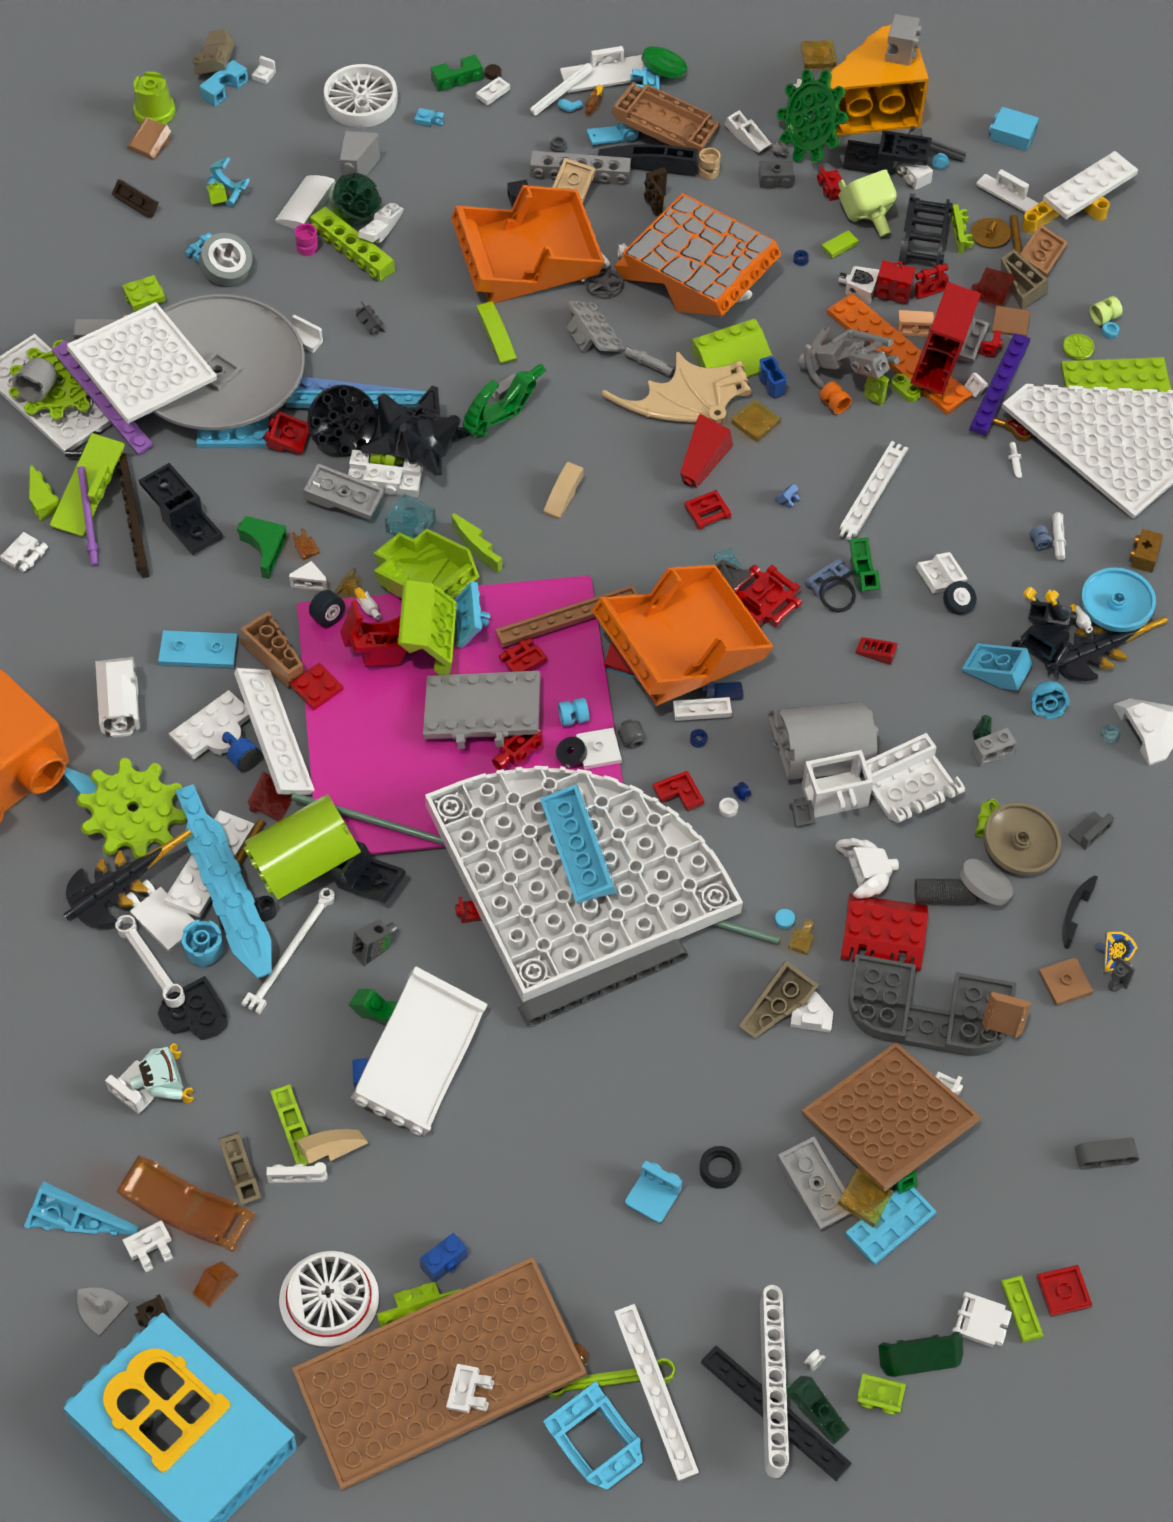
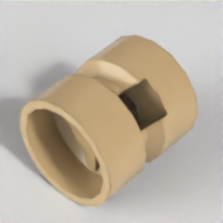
(709, 163)

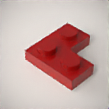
(681, 786)

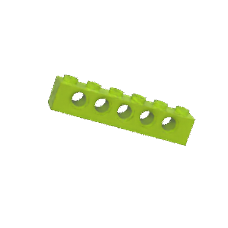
(346, 240)

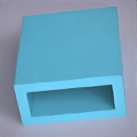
(1013, 128)

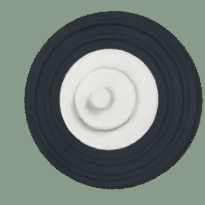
(959, 597)

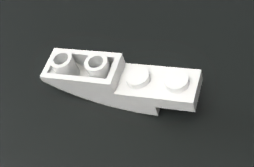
(382, 224)

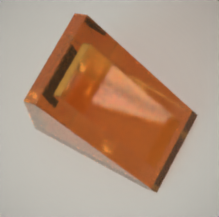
(214, 1283)

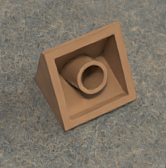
(1011, 320)

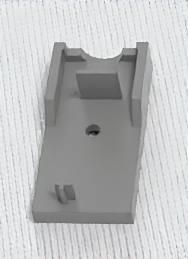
(326, 489)
(803, 1167)

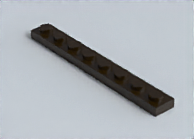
(133, 521)

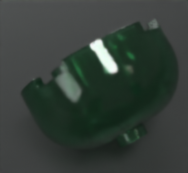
(355, 199)

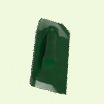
(921, 1354)

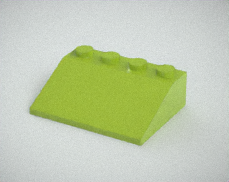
(732, 344)

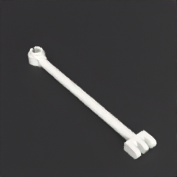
(257, 999)

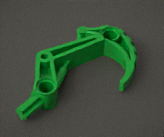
(480, 417)

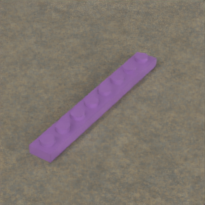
(130, 432)

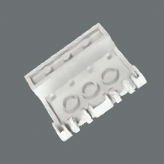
(910, 779)

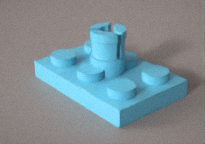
(469, 615)

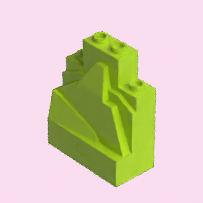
(427, 560)

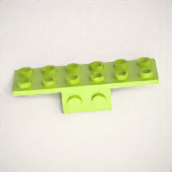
(99, 460)

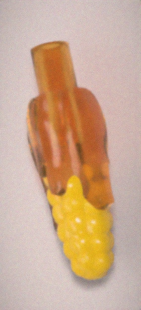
(593, 100)

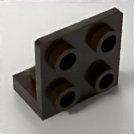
(656, 189)

